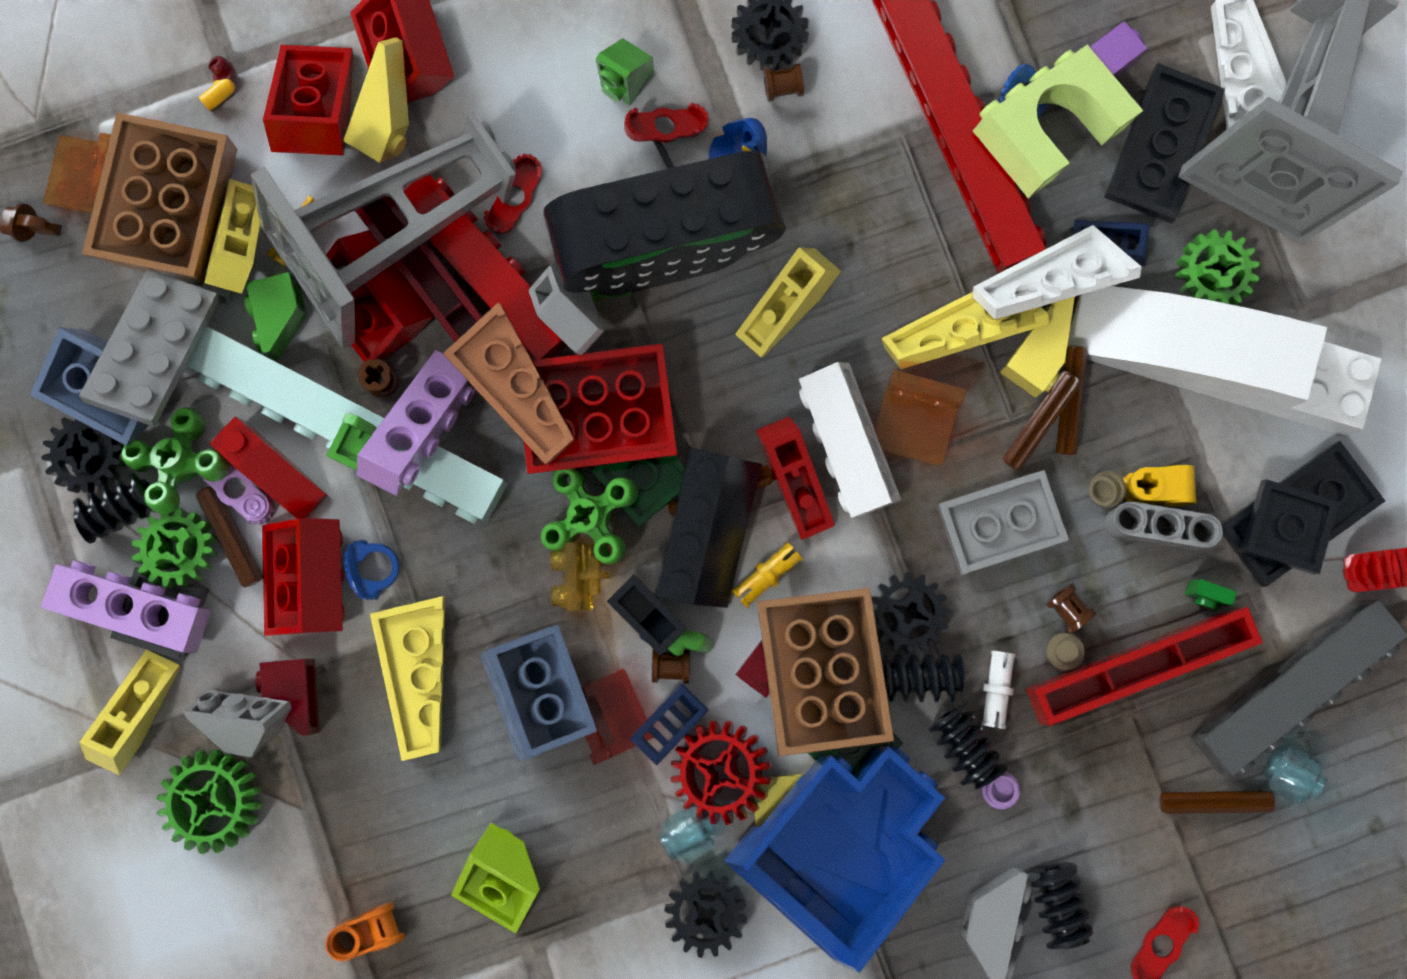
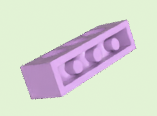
(391, 468)
(69, 596)

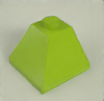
(498, 878)

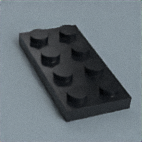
(1162, 139)
(1328, 474)

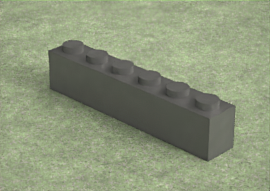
(1300, 687)

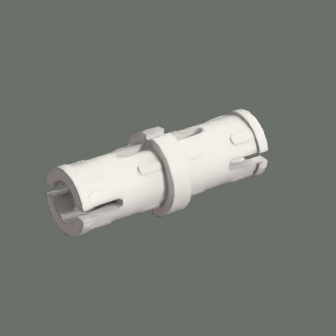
(998, 689)

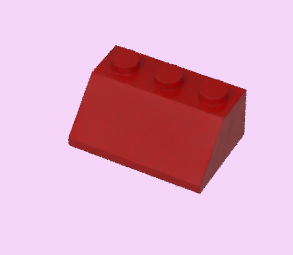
(423, 48)
(385, 307)
(302, 577)

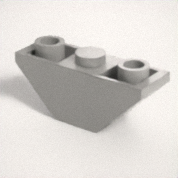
(566, 313)
(238, 721)
(993, 922)

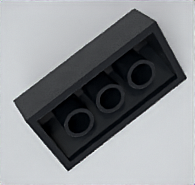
(707, 529)

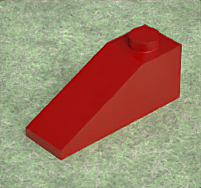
(268, 468)
(795, 477)

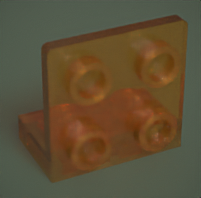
(76, 173)
(917, 417)

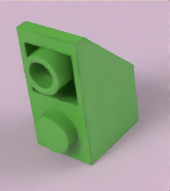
(623, 70)
(277, 312)

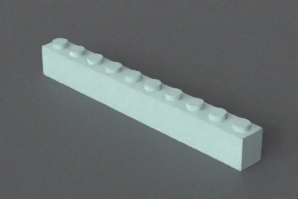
(321, 412)

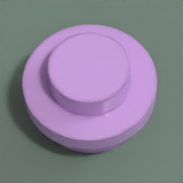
(1002, 792)

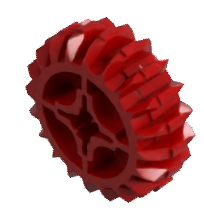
(1376, 570)
(712, 788)

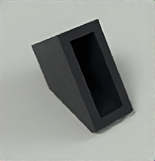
(647, 614)

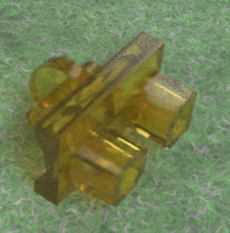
(582, 577)

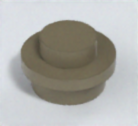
(1108, 489)
(1065, 651)

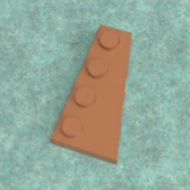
(504, 374)

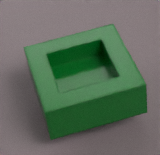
(1209, 594)

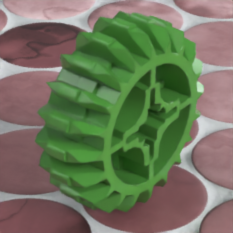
(180, 792)

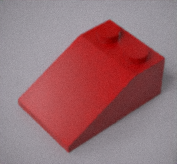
(309, 100)

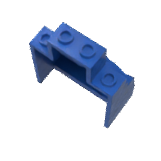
(846, 851)

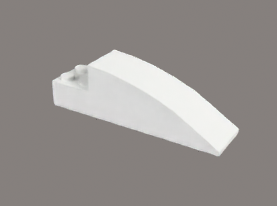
(1228, 354)

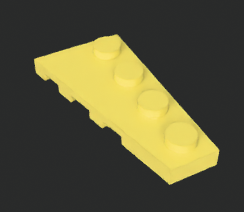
(955, 329)
(412, 668)

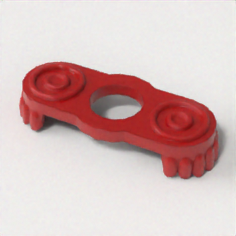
(687, 123)
(503, 217)
(1176, 923)

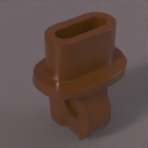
(23, 223)

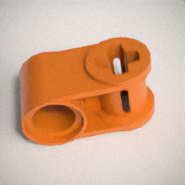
(371, 930)

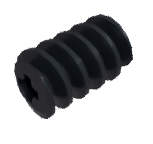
(111, 510)
(923, 676)
(968, 748)
(1062, 905)

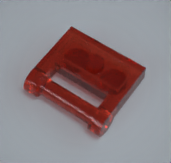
(621, 711)

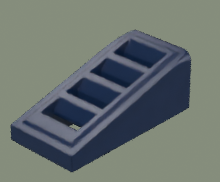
(1125, 230)
(691, 702)

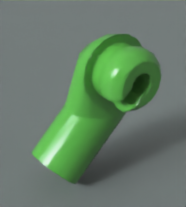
(692, 640)

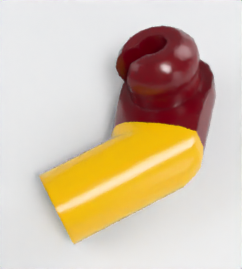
(222, 85)

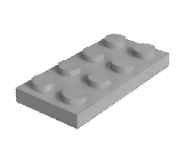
(149, 348)

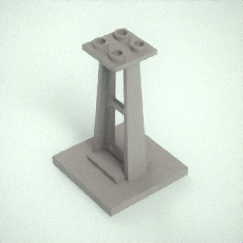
(1287, 154)
(331, 288)

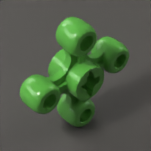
(175, 461)
(599, 519)

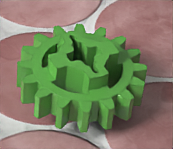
(1224, 256)
(158, 551)

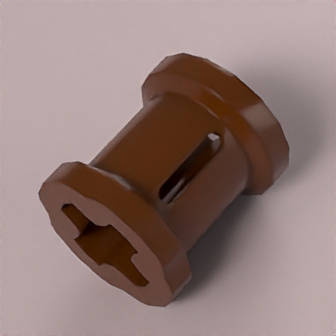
(783, 82)
(369, 369)
(1071, 608)
(671, 666)

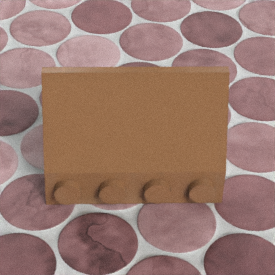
(160, 197)
(824, 672)

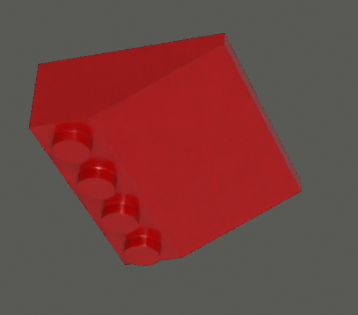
(612, 406)

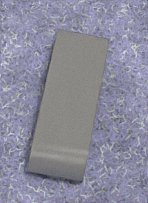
(1180, 526)

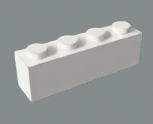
(848, 439)

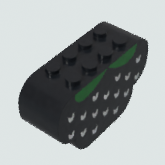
(664, 224)

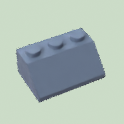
(64, 376)
(538, 692)

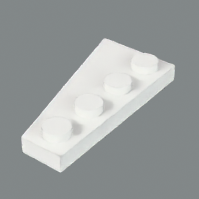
(1244, 58)
(1057, 273)

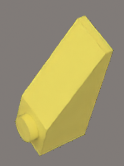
(382, 107)
(234, 239)
(788, 299)
(1042, 351)
(129, 713)

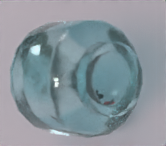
(1295, 775)
(687, 835)

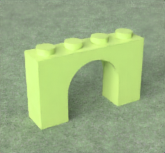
(1078, 84)

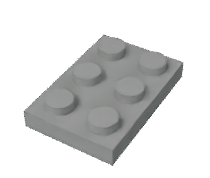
(1002, 522)

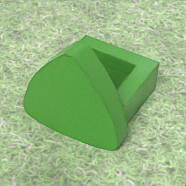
(350, 440)

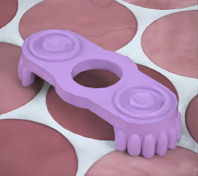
(251, 505)

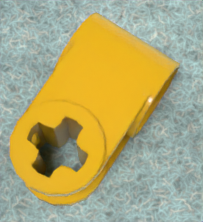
(1164, 486)

